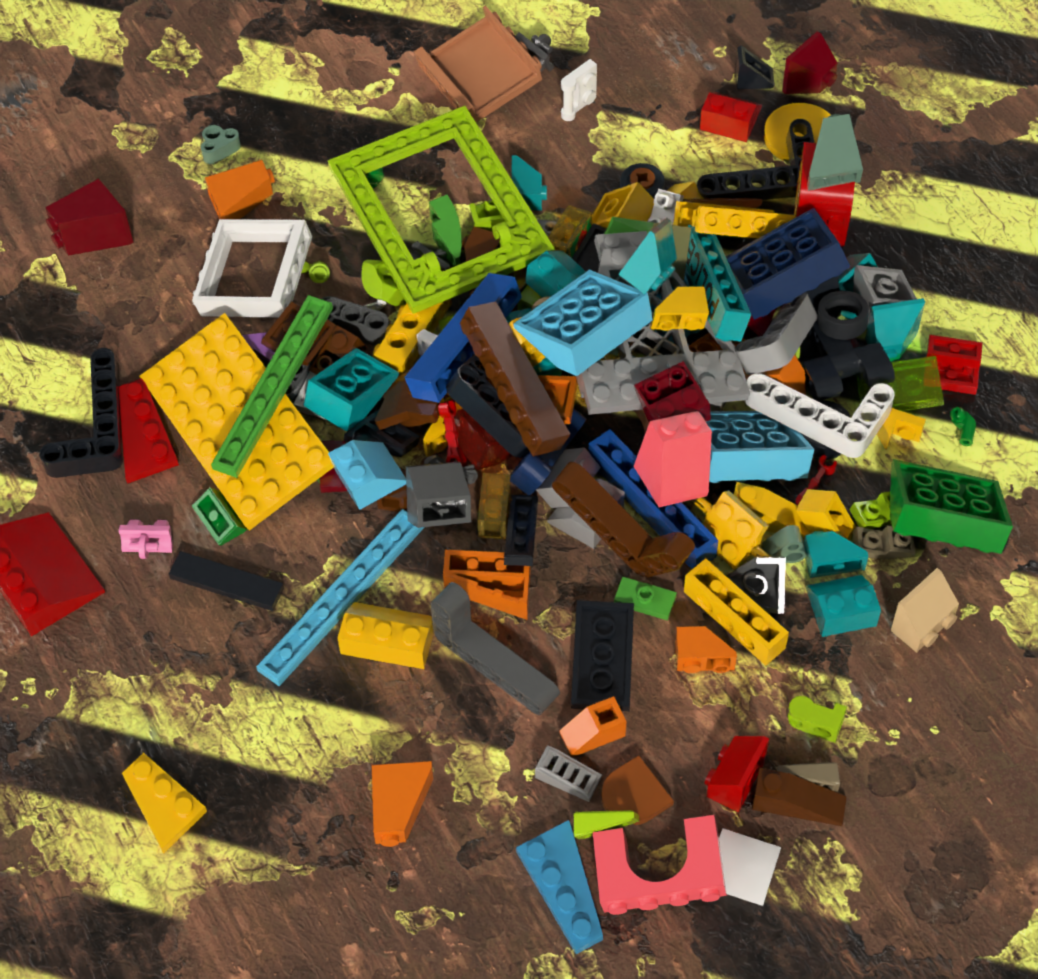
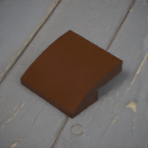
(280, 327)

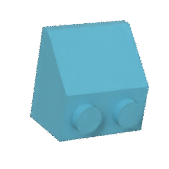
(366, 471)

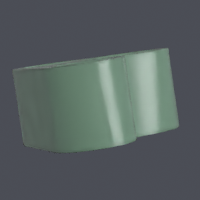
(224, 144)
(786, 544)

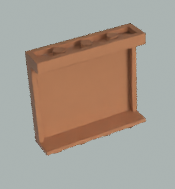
(481, 67)

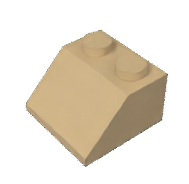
(925, 612)

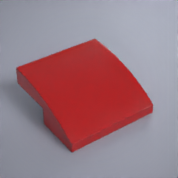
(957, 362)

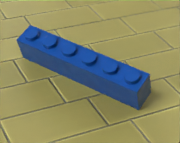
(451, 347)
(618, 469)

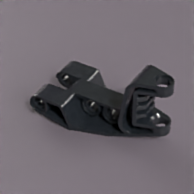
(832, 359)

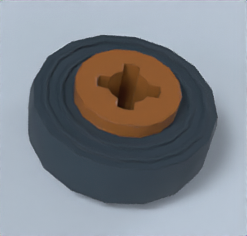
(647, 175)

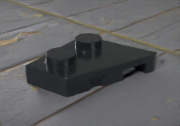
(396, 438)

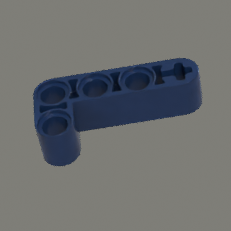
(534, 470)

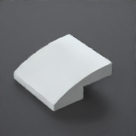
(747, 865)

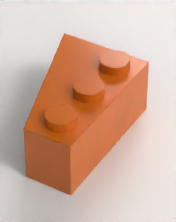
(489, 580)

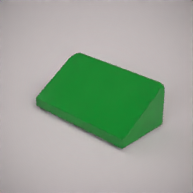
(218, 516)

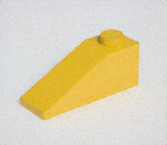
(770, 508)

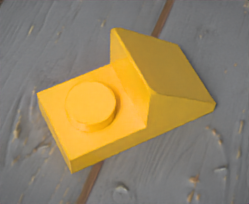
(901, 424)

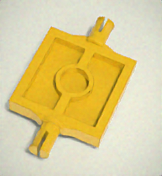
(735, 527)

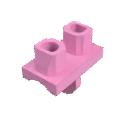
(146, 538)

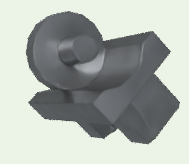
(538, 49)

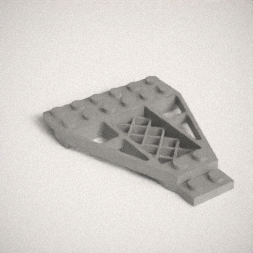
(610, 383)

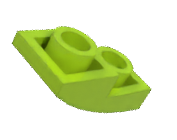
(872, 513)

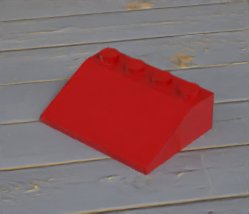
(42, 572)

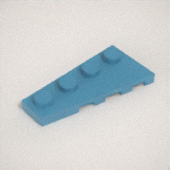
(561, 880)

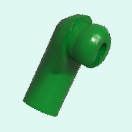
(965, 424)

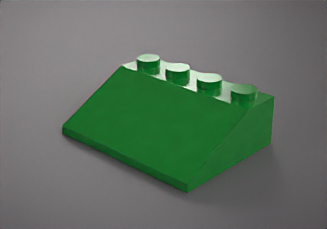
(948, 507)

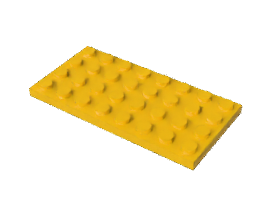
(203, 393)

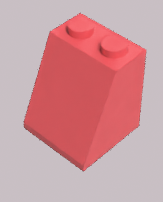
(676, 458)

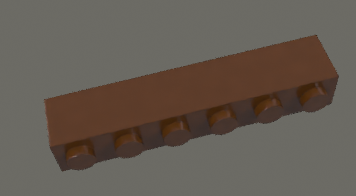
(514, 379)

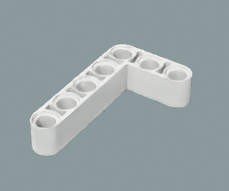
(821, 416)

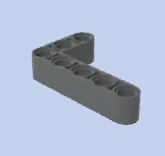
(359, 320)
(487, 655)

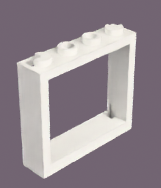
(247, 230)

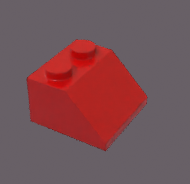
(729, 116)
(737, 770)

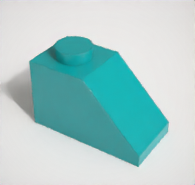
(528, 183)
(832, 554)

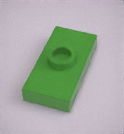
(646, 598)

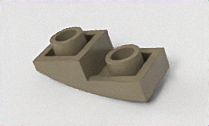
(884, 543)

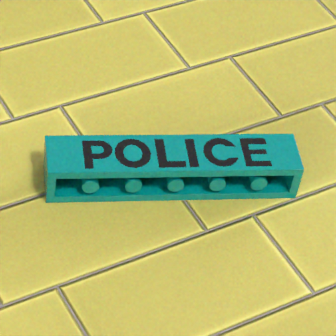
(725, 301)

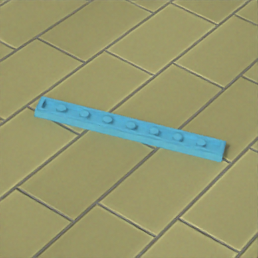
(338, 598)

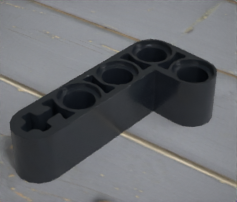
(482, 403)

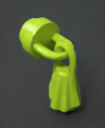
(318, 271)

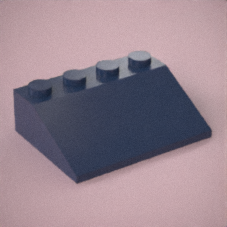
(787, 263)

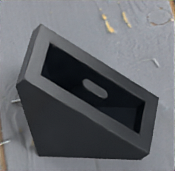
(752, 71)

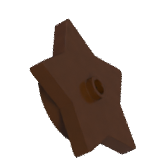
(404, 409)

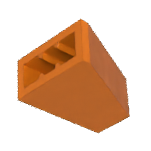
(239, 189)
(397, 799)

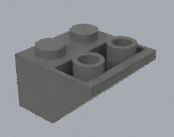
(437, 495)

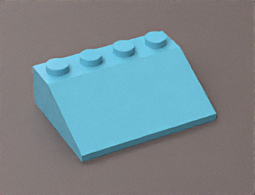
(585, 321)
(756, 448)

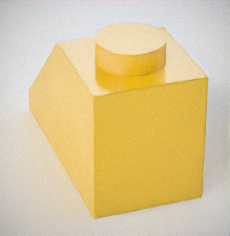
(825, 512)

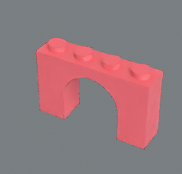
(698, 879)

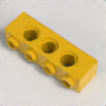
(404, 335)
(735, 612)

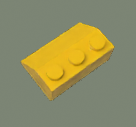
(386, 635)

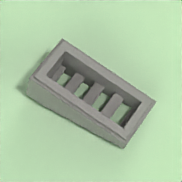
(572, 765)

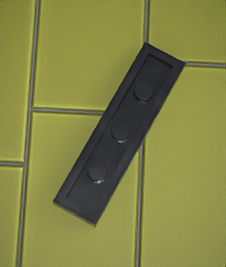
(521, 530)
(226, 581)

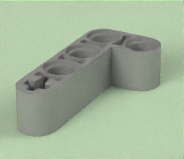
(780, 339)

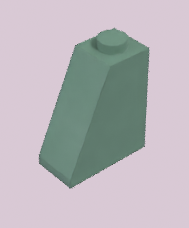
(835, 155)

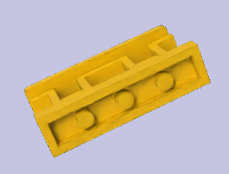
(728, 219)

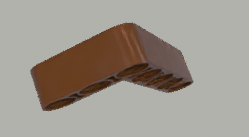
(617, 528)

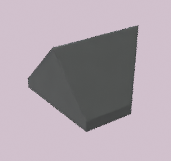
(763, 582)

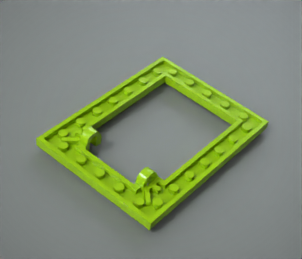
(520, 235)

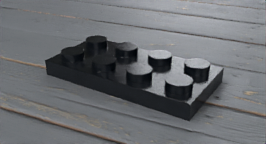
(602, 653)

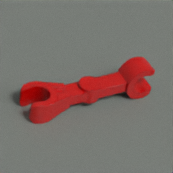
(447, 411)
(815, 481)

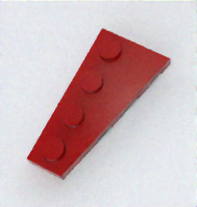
(143, 434)

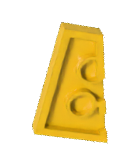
(163, 801)

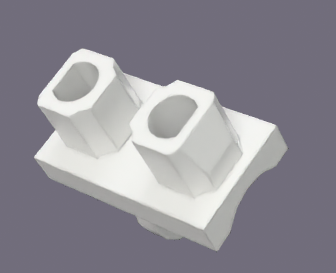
(664, 206)

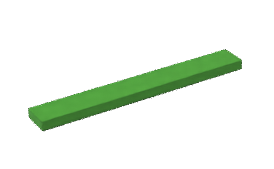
(272, 386)

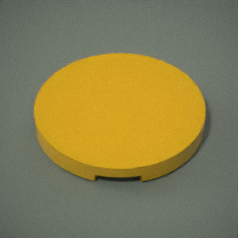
(779, 123)

